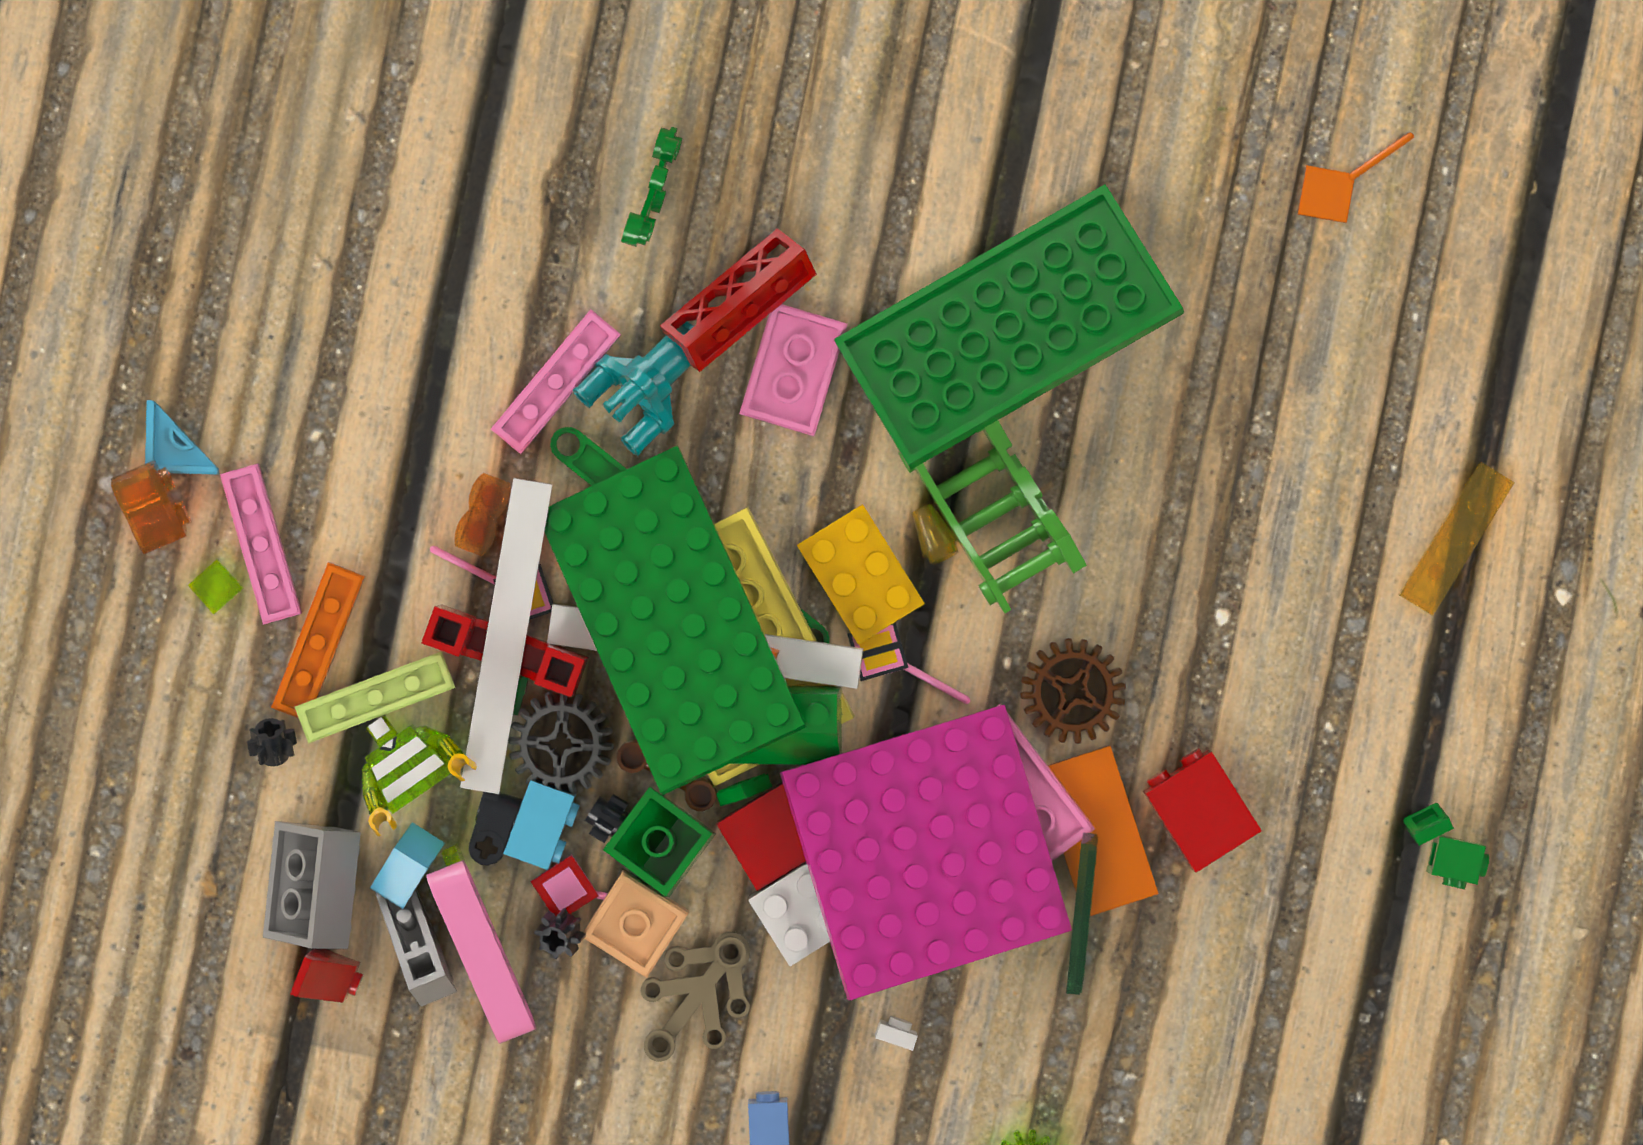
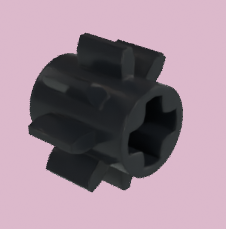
(271, 742)
(607, 817)
(560, 933)

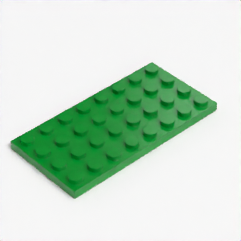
(1008, 326)
(671, 620)

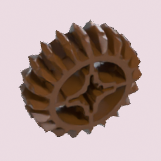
(1101, 708)

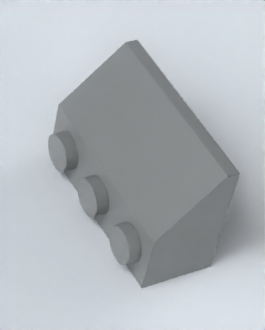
(311, 885)

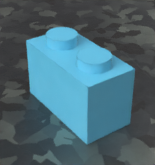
(541, 824)

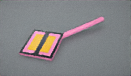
(885, 655)

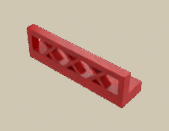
(745, 302)

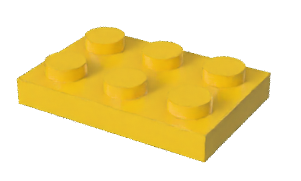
(860, 574)

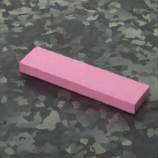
(555, 381)
(261, 543)

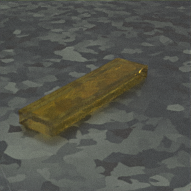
(1456, 538)

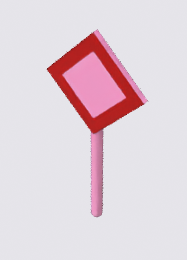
(565, 887)

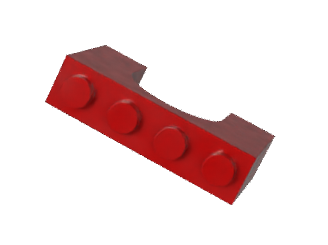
(541, 662)

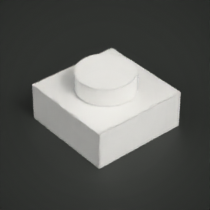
(896, 1032)

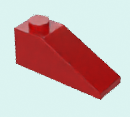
(327, 976)

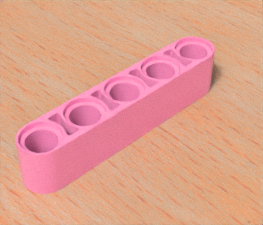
(481, 951)

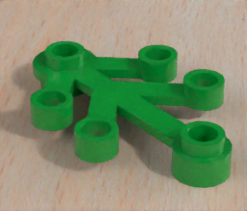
(640, 227)

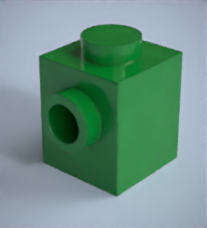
(1457, 861)

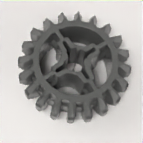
(563, 709)

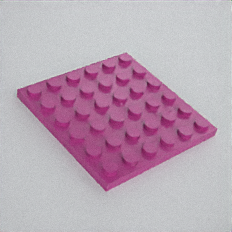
(925, 852)

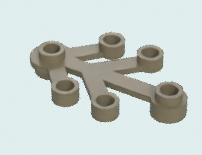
(700, 990)

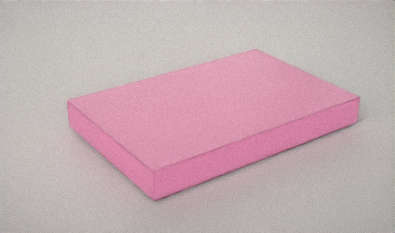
(793, 369)

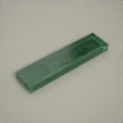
(1082, 913)

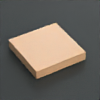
(635, 923)

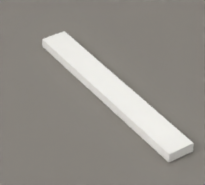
(506, 634)
(797, 657)

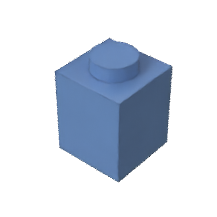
(768, 1119)

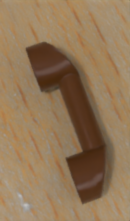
(699, 794)

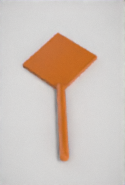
(1328, 192)

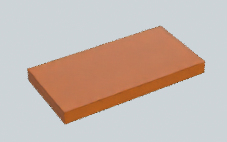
(1121, 861)

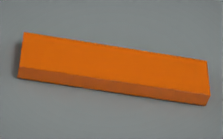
(318, 638)

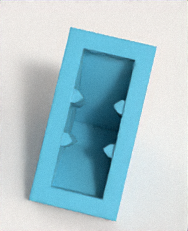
(407, 865)

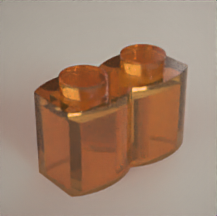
(150, 506)
(480, 524)

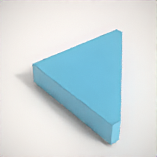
(171, 445)

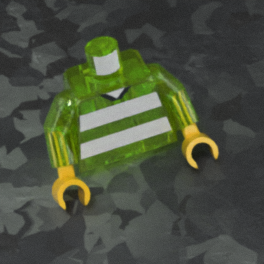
(406, 767)

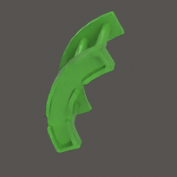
(1024, 493)

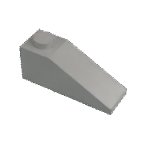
(417, 950)

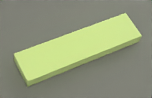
(374, 697)

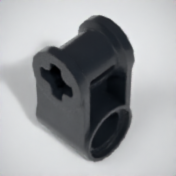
(494, 819)

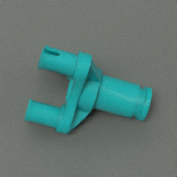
(642, 382)

